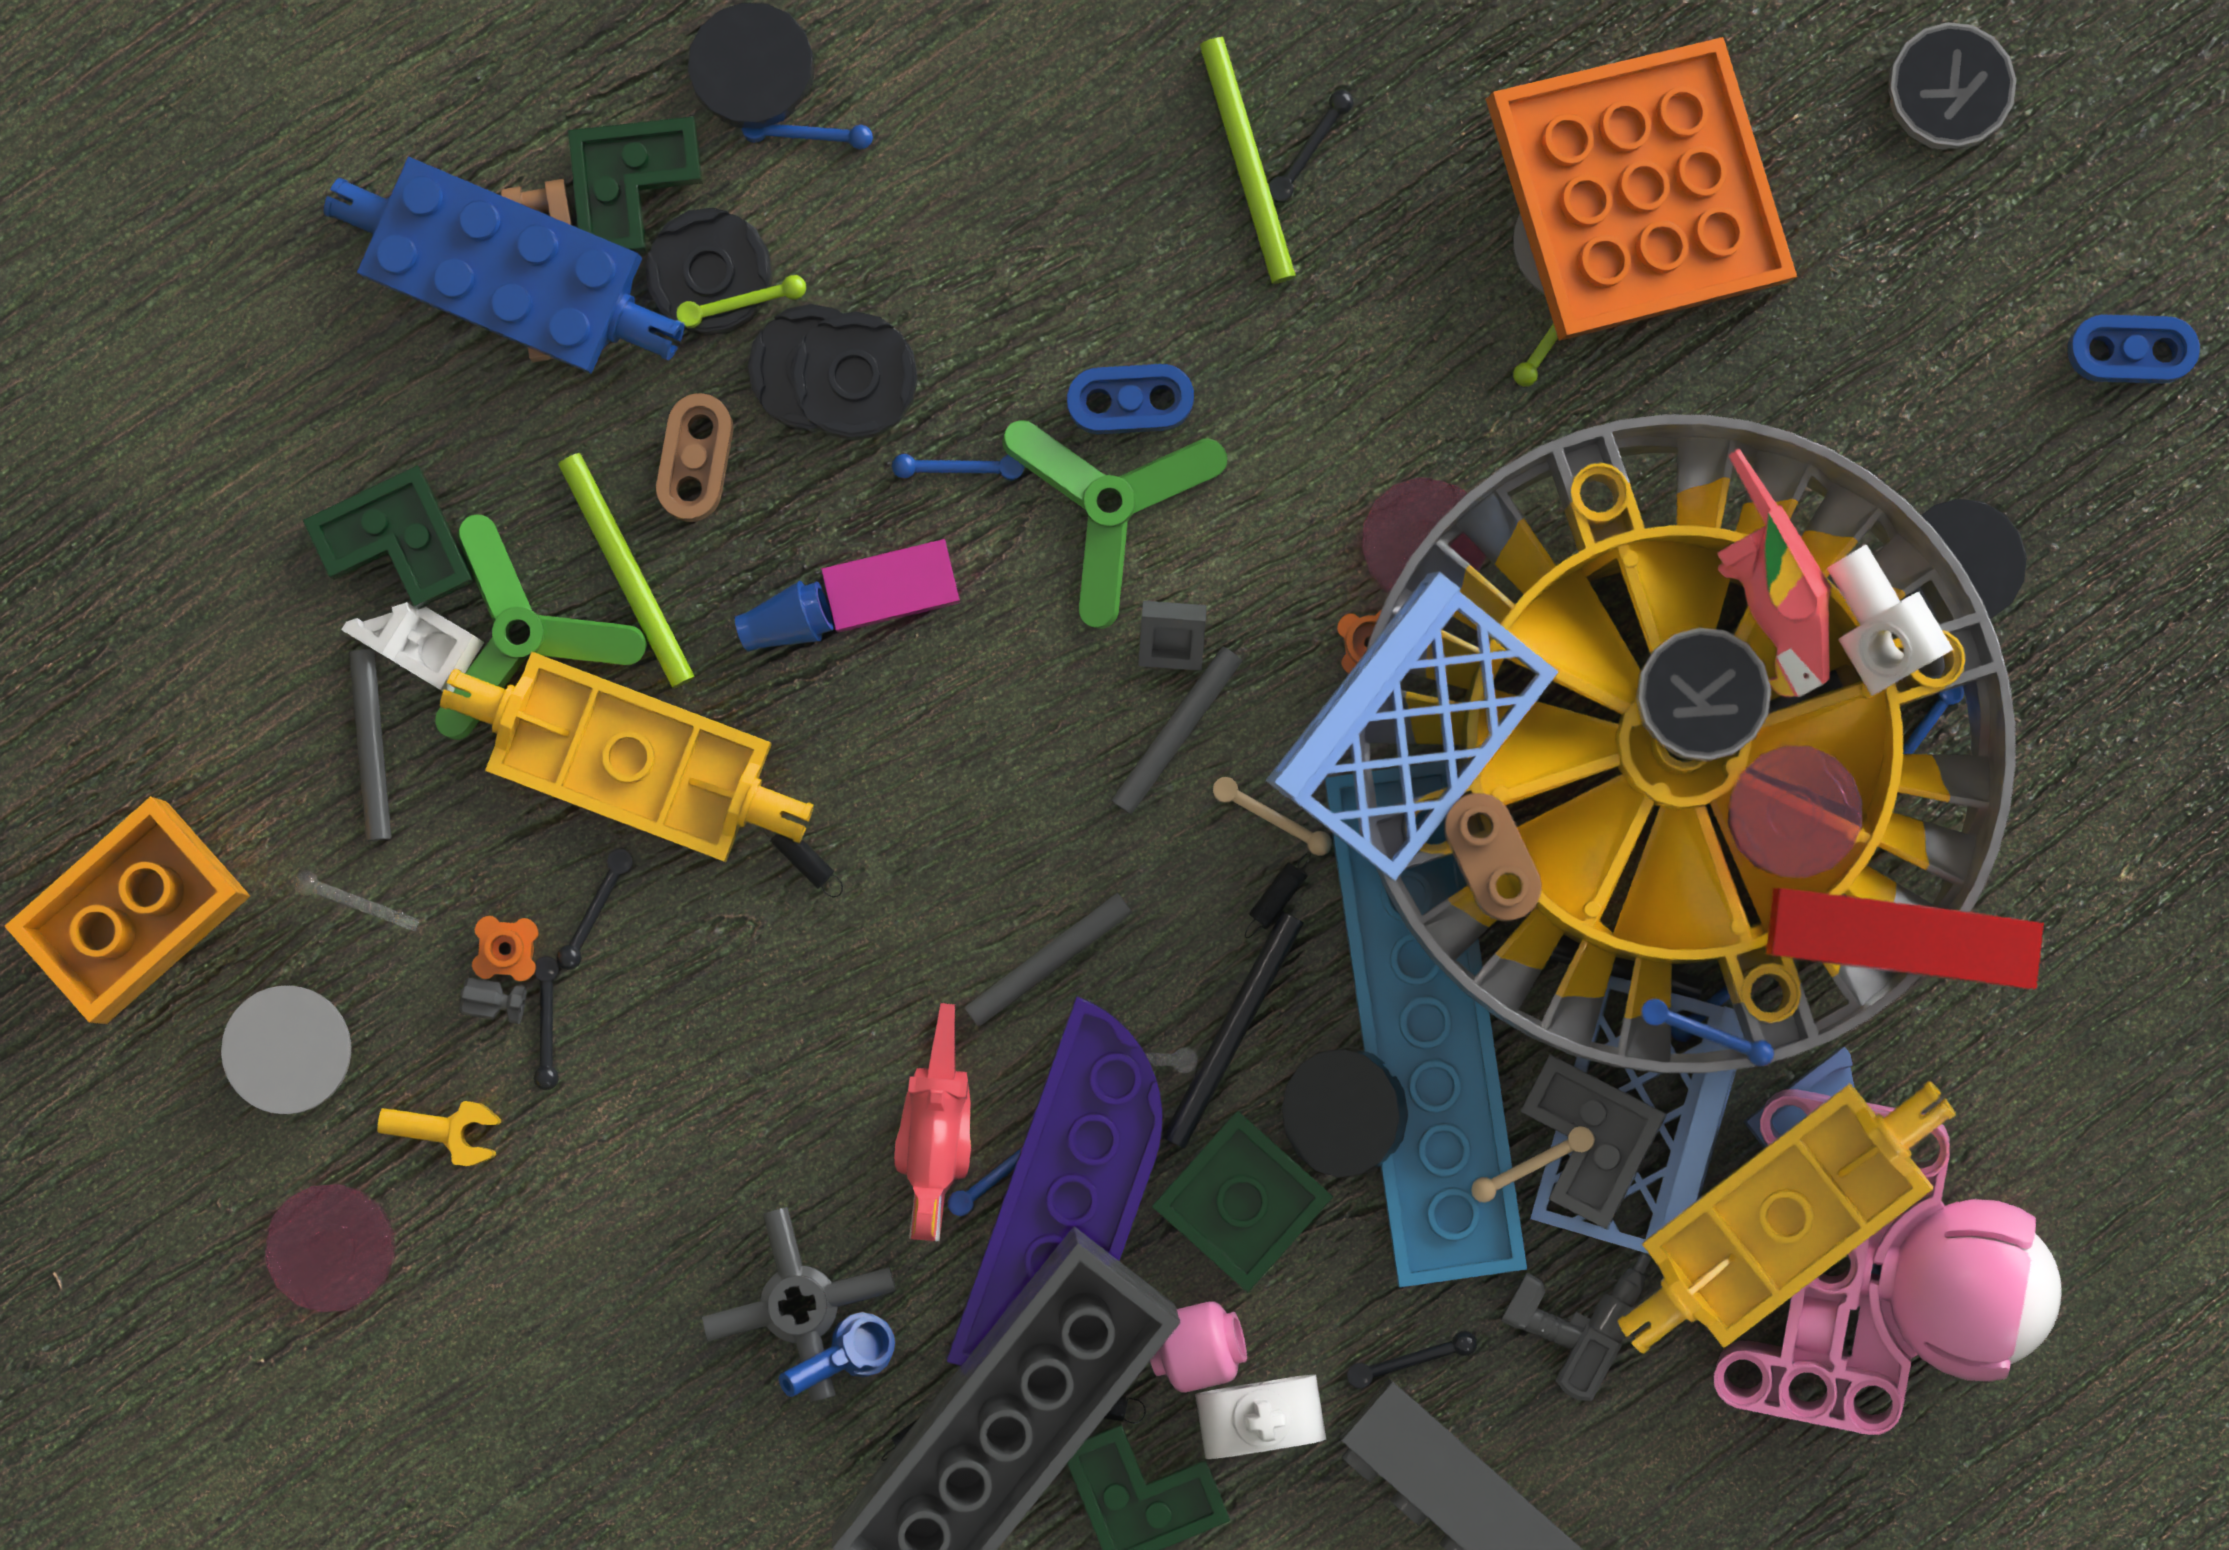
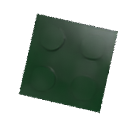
(1242, 1201)

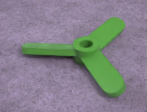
(1108, 531)
(548, 634)

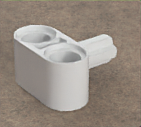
(1260, 1416)

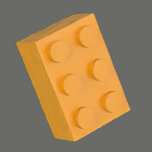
(127, 911)

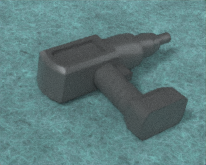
(1591, 1341)

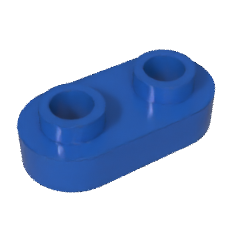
(2131, 346)
(1130, 398)

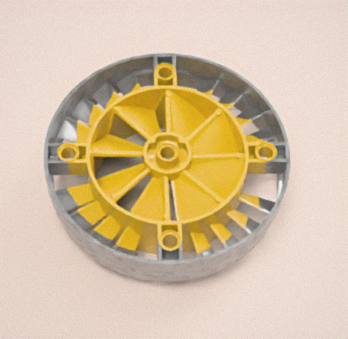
(1682, 892)

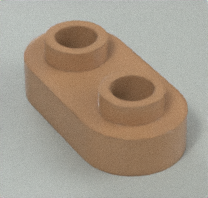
(693, 458)
(1489, 858)

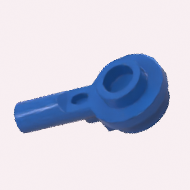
(859, 1346)

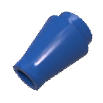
(787, 618)

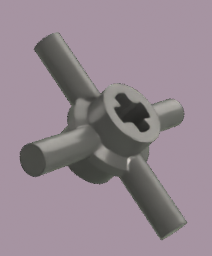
(811, 1281)

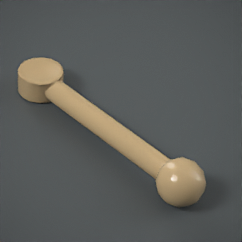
(1226, 791)
(1579, 1139)

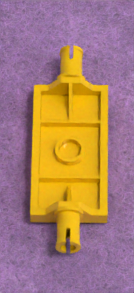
(627, 756)
(1786, 1216)

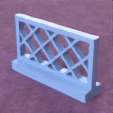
(1368, 688)
(1693, 1139)

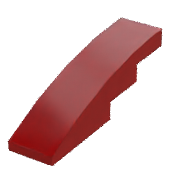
(1904, 938)

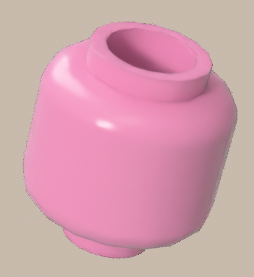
(1202, 1348)

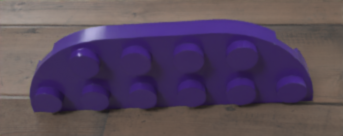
(1077, 1166)

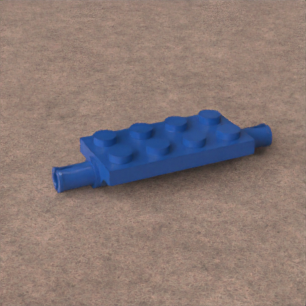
(502, 266)

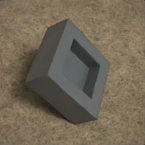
(1172, 635)

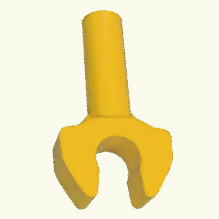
(442, 1129)

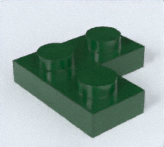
(621, 160)
(396, 520)
(1138, 1513)

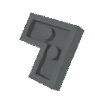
(1623, 1133)

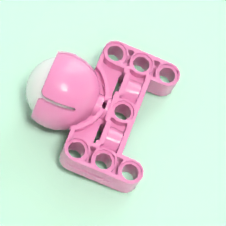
(1954, 1286)

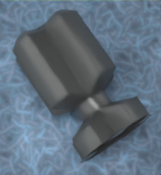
(486, 1000)

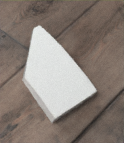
(418, 642)

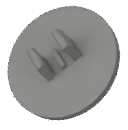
(286, 1049)

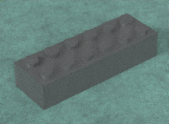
(1014, 1408)

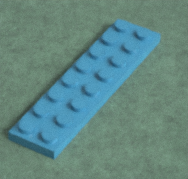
(1438, 1050)

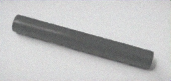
(1176, 730)
(370, 745)
(1048, 959)

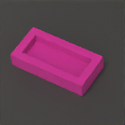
(890, 585)

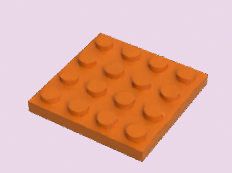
(1640, 188)

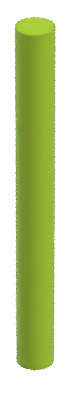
(1247, 160)
(626, 570)

